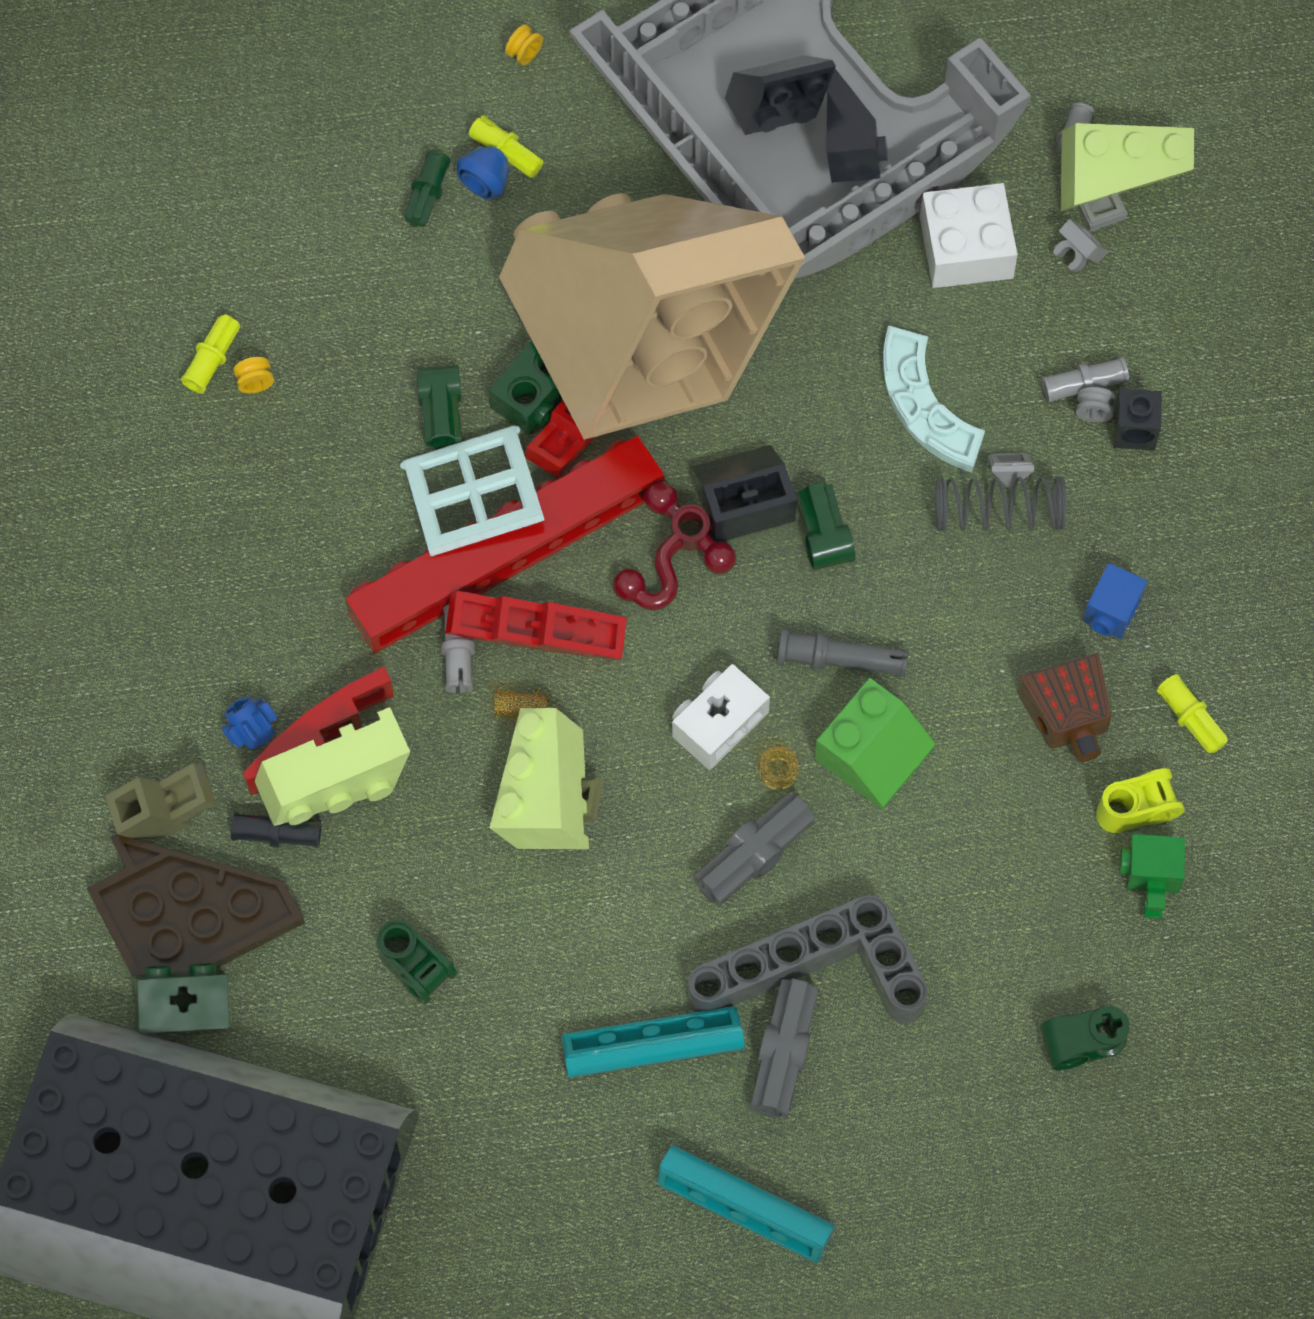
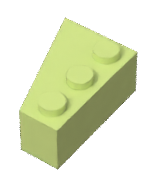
(1120, 158)
(333, 774)
(541, 784)

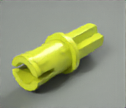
(489, 134)
(210, 354)
(1192, 714)

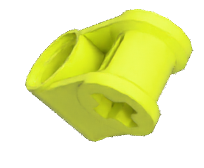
(1147, 799)

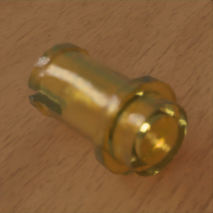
(509, 703)

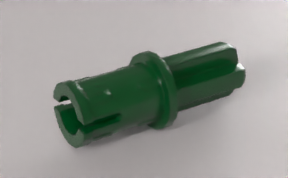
(427, 188)

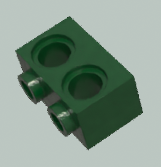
(523, 379)

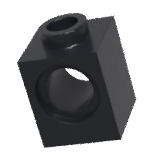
(1137, 419)

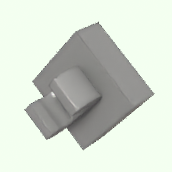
(1082, 242)

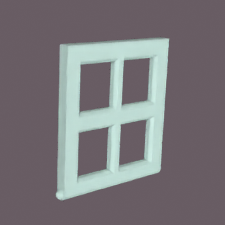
(473, 489)

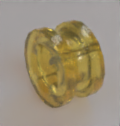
(778, 753)

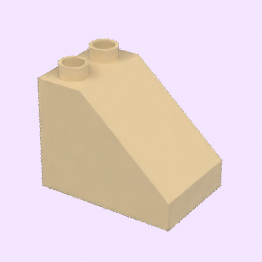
(648, 302)

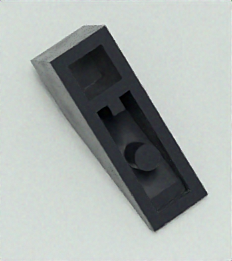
(852, 135)

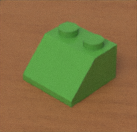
(874, 744)

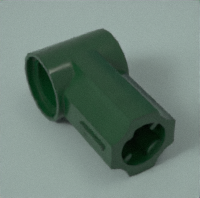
(439, 395)
(826, 537)

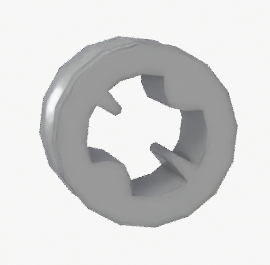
(1095, 404)

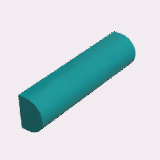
(652, 1041)
(745, 1204)

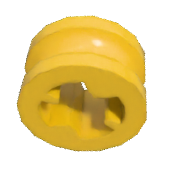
(524, 44)
(253, 375)

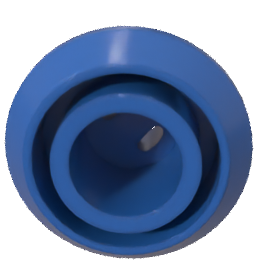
(484, 172)

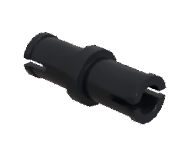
(261, 829)

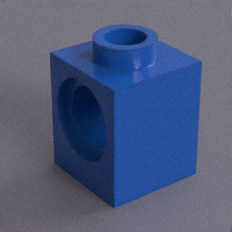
(1114, 601)

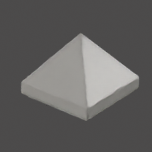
(1010, 466)

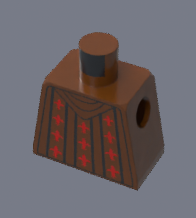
(1069, 704)

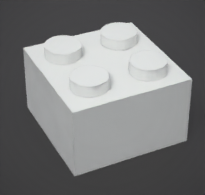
(968, 235)

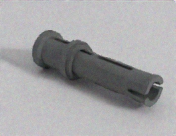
(821, 651)

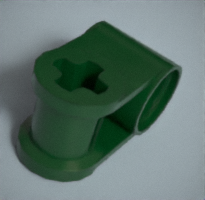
(420, 966)
(1078, 1037)

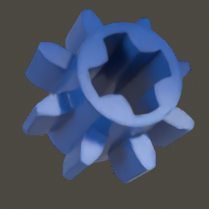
(249, 722)

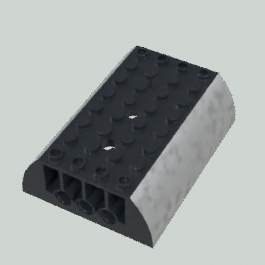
(208, 1247)

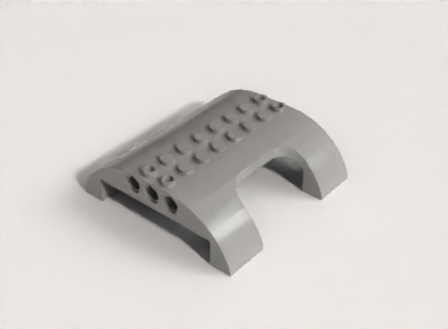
(675, 75)

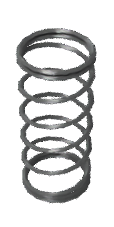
(1057, 505)

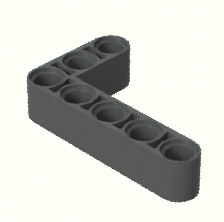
(816, 955)

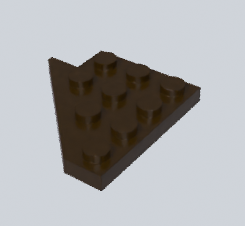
(188, 908)

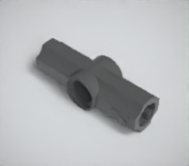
(754, 849)
(784, 1048)

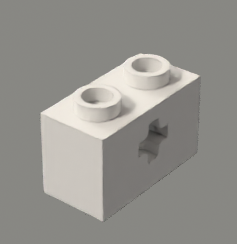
(714, 737)

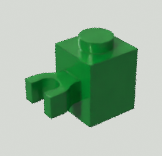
(1154, 866)

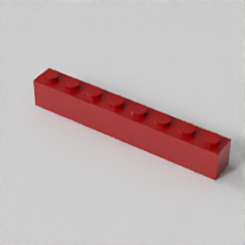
(572, 509)

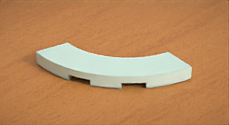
(917, 406)

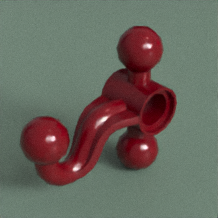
(717, 557)

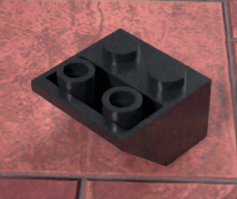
(779, 93)
(745, 493)

